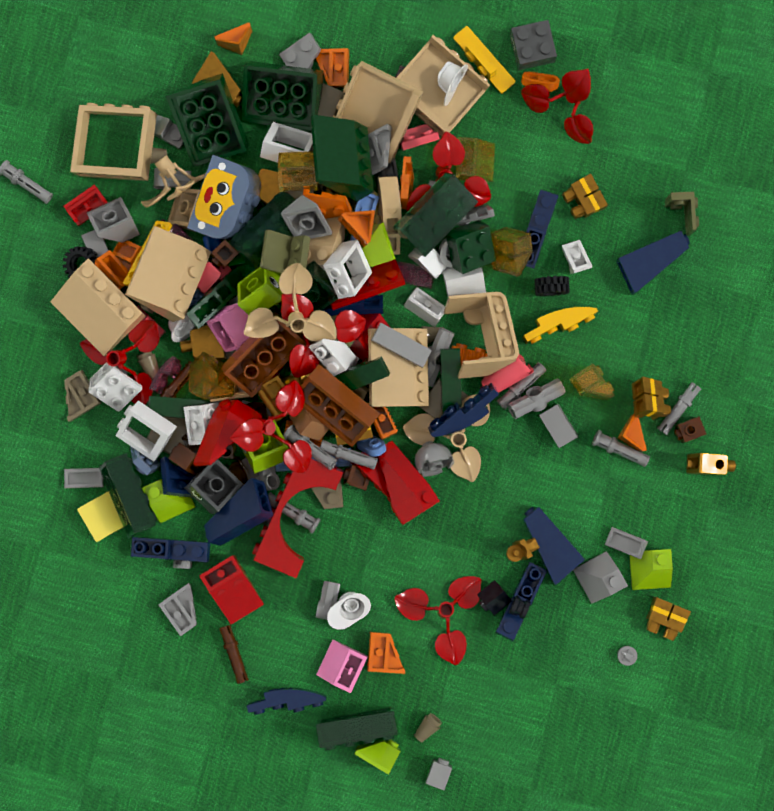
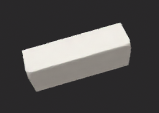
(425, 307)

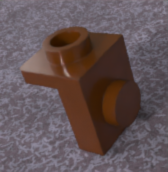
(354, 478)

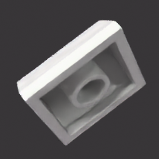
(461, 284)

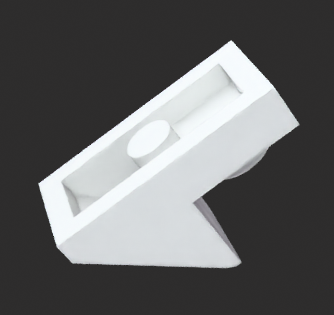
(576, 257)

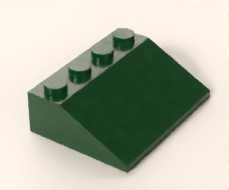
(281, 94)
(208, 120)
(342, 156)

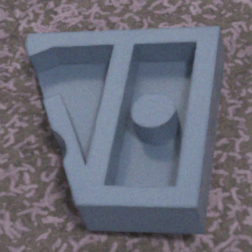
(143, 463)

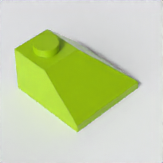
(380, 248)
(166, 506)
(652, 570)
(379, 754)

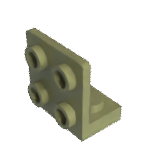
(690, 202)
(283, 250)

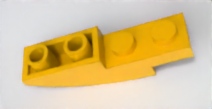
(565, 318)

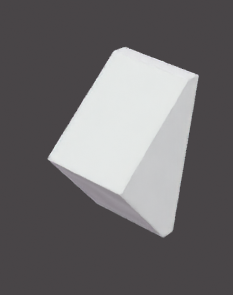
(430, 263)

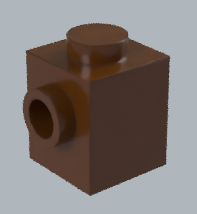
(223, 255)
(689, 430)

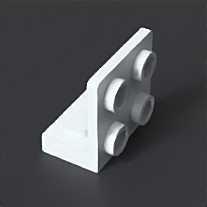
(113, 387)
(197, 421)

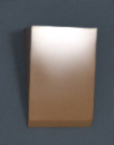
(308, 425)

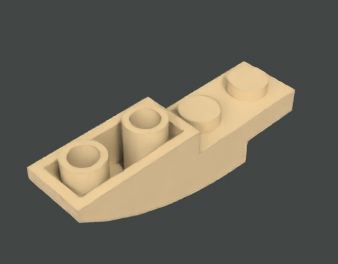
(390, 208)

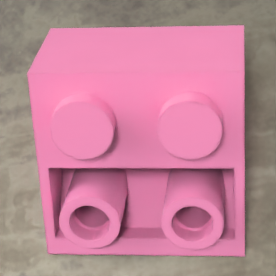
(229, 327)
(342, 666)

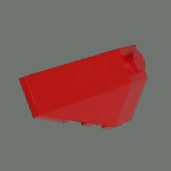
(221, 426)
(406, 486)

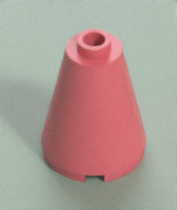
(508, 375)

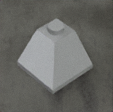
(113, 221)
(600, 577)

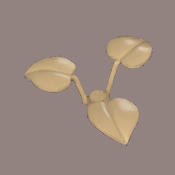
(167, 169)
(315, 328)
(466, 461)

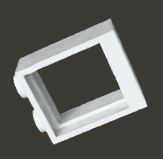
(287, 135)
(357, 264)
(153, 421)

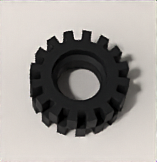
(73, 256)
(552, 286)

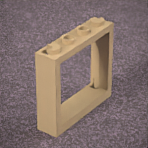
(145, 147)

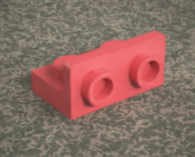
(418, 136)

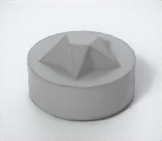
(627, 655)

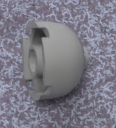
(432, 458)

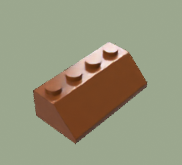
(261, 358)
(337, 406)

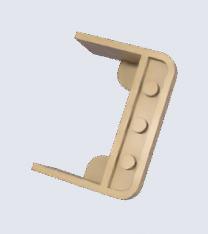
(493, 315)

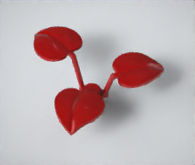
(577, 89)
(445, 154)
(348, 328)
(146, 338)
(249, 434)
(414, 602)

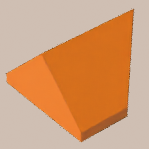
(235, 39)
(359, 224)
(126, 253)
(112, 268)
(633, 435)

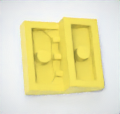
(101, 517)

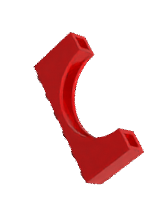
(273, 549)

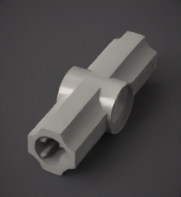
(442, 341)
(536, 398)

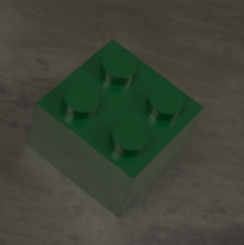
(470, 247)

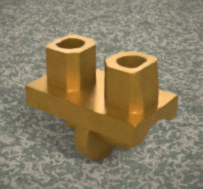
(522, 549)

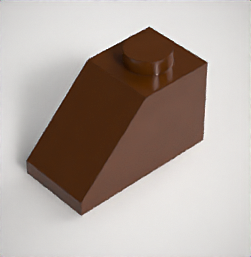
(184, 458)

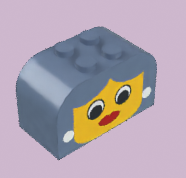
(225, 199)

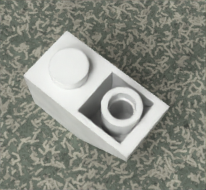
(333, 355)

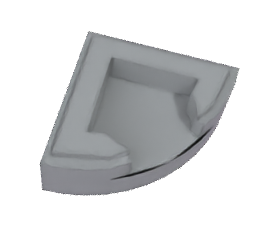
(182, 564)

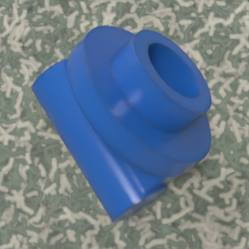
(211, 243)

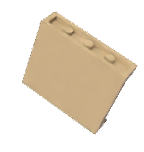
(423, 74)
(378, 100)

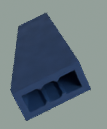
(647, 262)
(241, 513)
(555, 550)

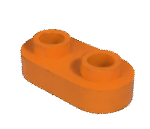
(550, 81)

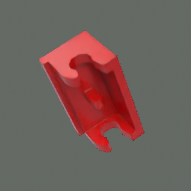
(84, 203)

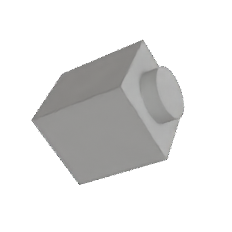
(439, 773)

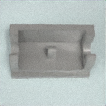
(558, 425)

